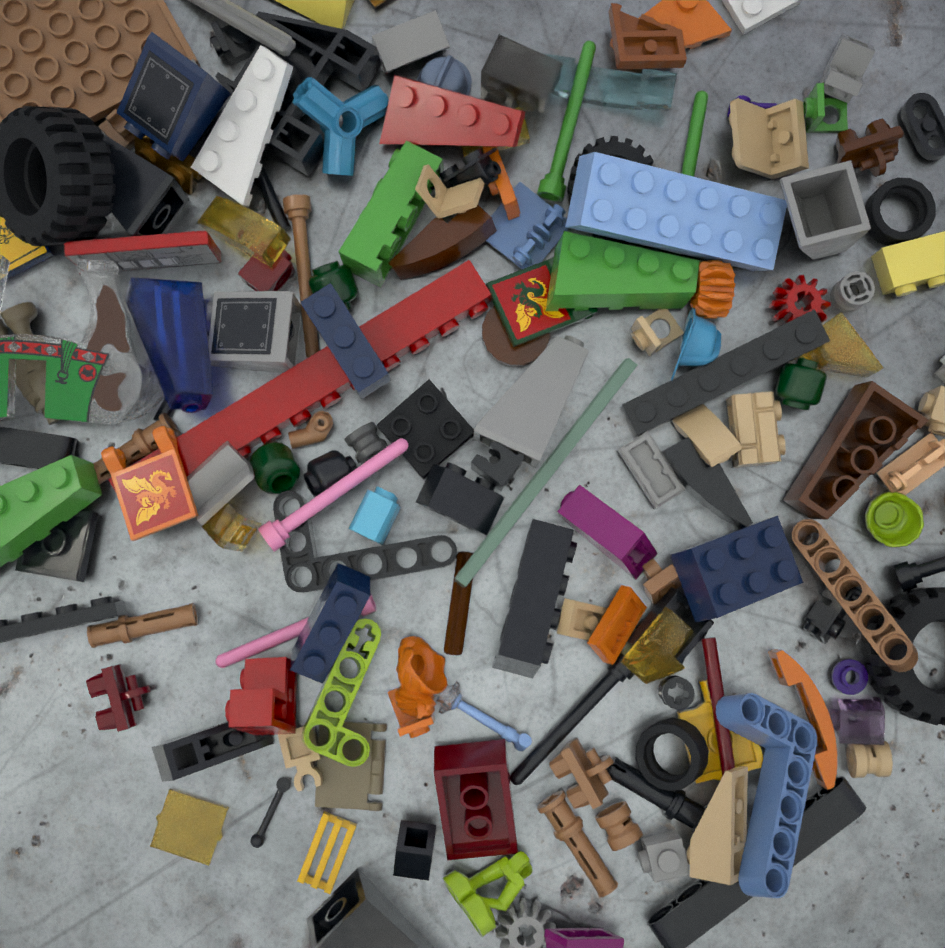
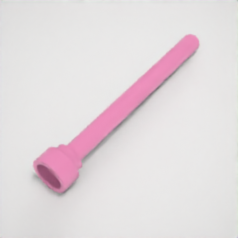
(278, 531)
(273, 639)

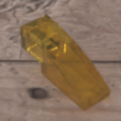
(245, 230)

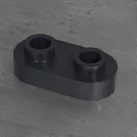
(928, 127)

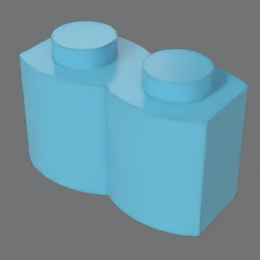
(376, 515)

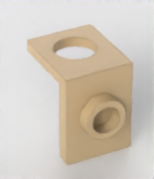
(448, 200)
(645, 336)

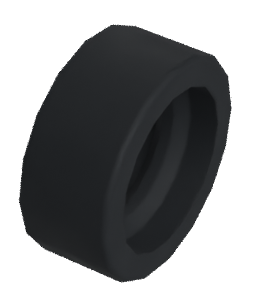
(917, 194)
(652, 770)

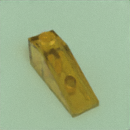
(232, 527)

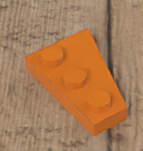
(695, 19)

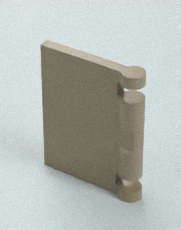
(347, 785)

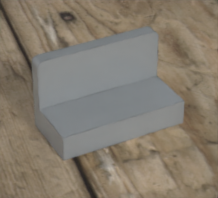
(218, 480)

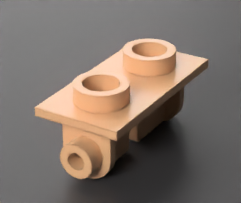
(914, 465)

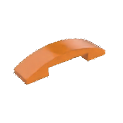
(825, 758)

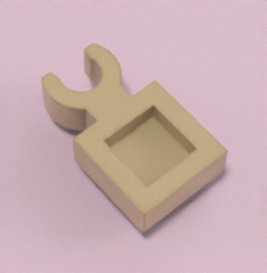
(298, 755)

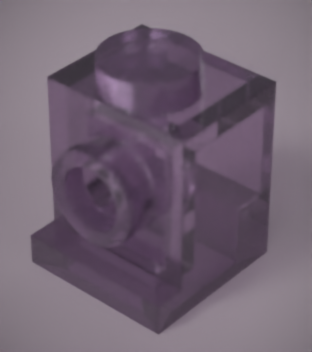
(864, 730)

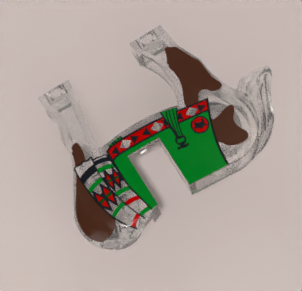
(88, 379)

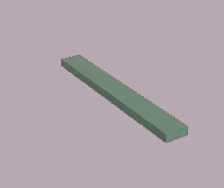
(545, 473)

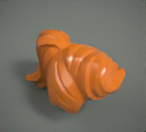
(420, 677)

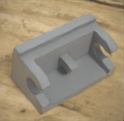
(410, 41)

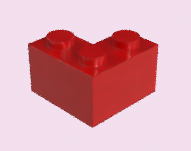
(266, 699)

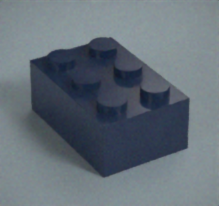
(736, 569)

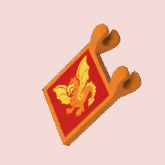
(152, 491)

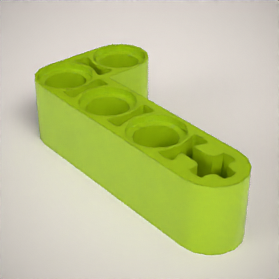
(348, 689)

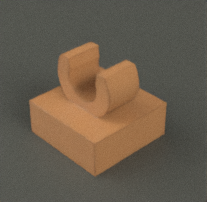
(114, 129)
(659, 580)

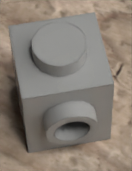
(663, 856)

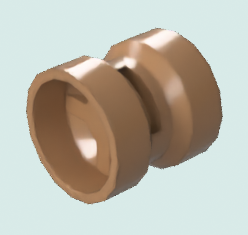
(619, 826)

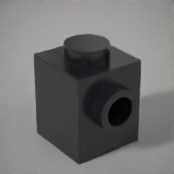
(414, 850)

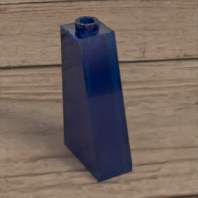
(175, 338)

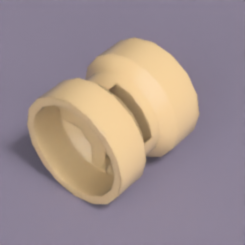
(869, 759)

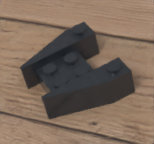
(317, 54)

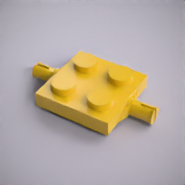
(745, 751)

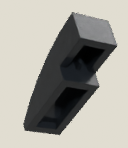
(706, 484)

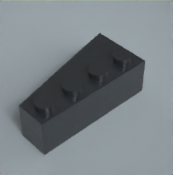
(535, 598)

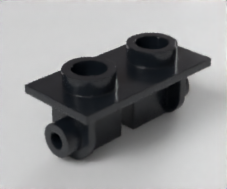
(476, 166)
(829, 618)

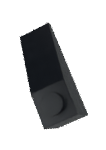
(204, 750)

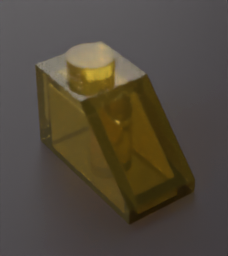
(845, 351)

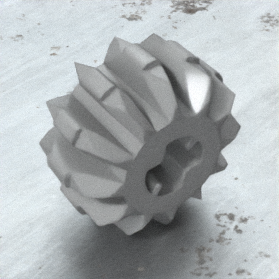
(530, 916)

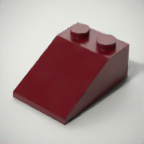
(475, 799)

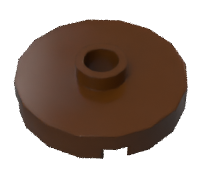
(500, 347)

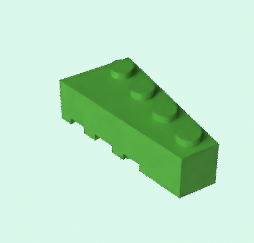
(389, 215)
(617, 275)
(43, 500)

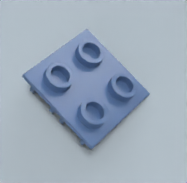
(533, 233)

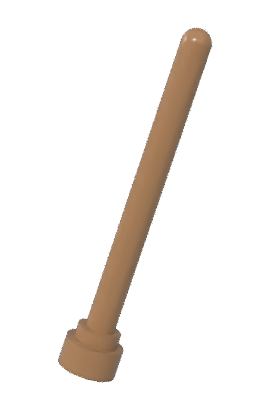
(297, 209)

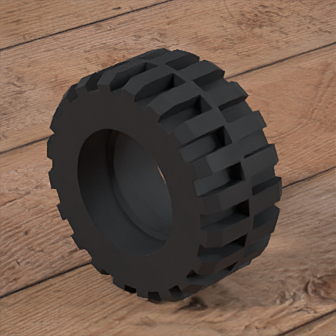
(54, 175)
(903, 689)

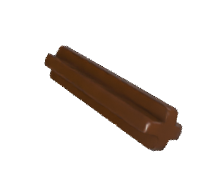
(458, 610)

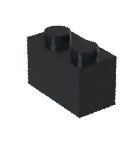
(460, 498)

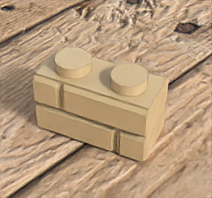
(754, 425)

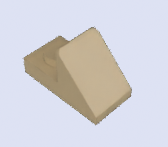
(579, 619)

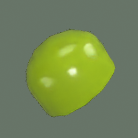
(894, 519)

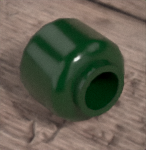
(340, 278)
(801, 384)
(275, 468)

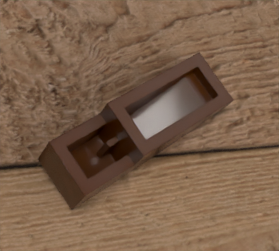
(443, 243)

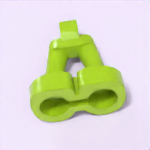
(478, 907)

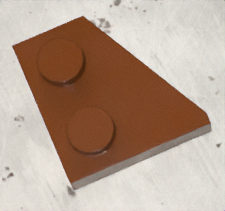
(645, 42)

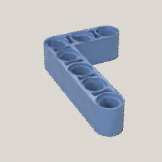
(780, 791)

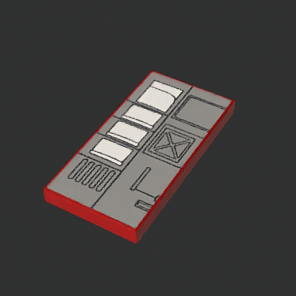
(148, 250)

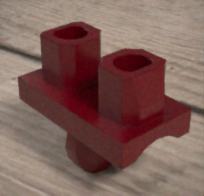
(121, 712)

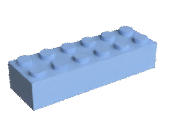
(675, 212)

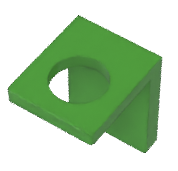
(814, 112)

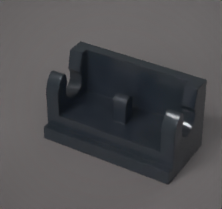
(500, 467)

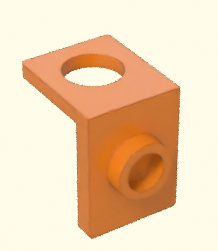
(410, 724)

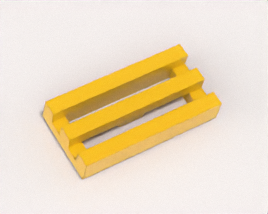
(316, 881)

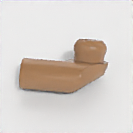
(314, 432)

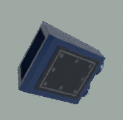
(170, 99)

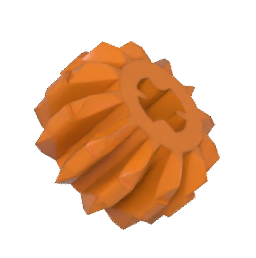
(713, 289)

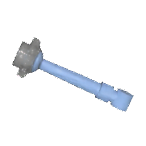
(451, 699)

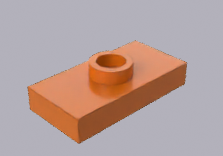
(503, 187)
(617, 625)

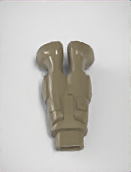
(29, 373)

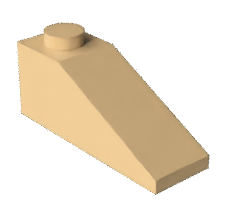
(722, 832)

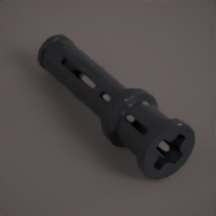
(674, 803)

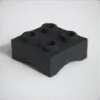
(429, 427)

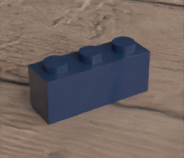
(346, 341)
(330, 623)

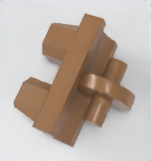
(588, 771)

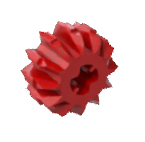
(797, 292)

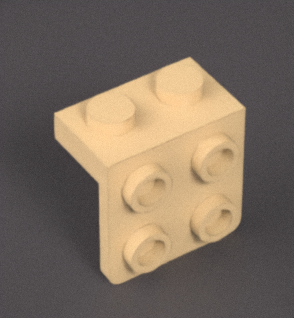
(769, 139)

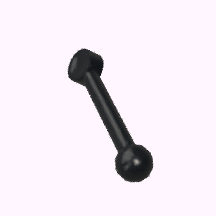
(283, 785)

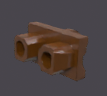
(870, 151)

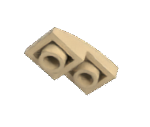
(707, 434)

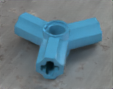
(326, 110)

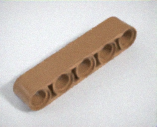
(858, 610)

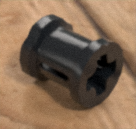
(680, 702)

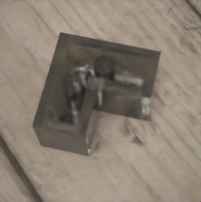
(519, 76)

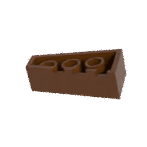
(852, 449)

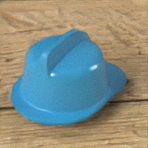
(699, 342)

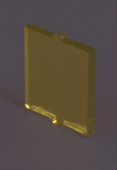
(189, 827)

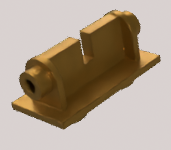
(175, 167)

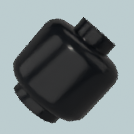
(327, 470)

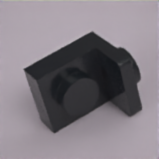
(232, 43)

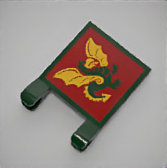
(522, 304)

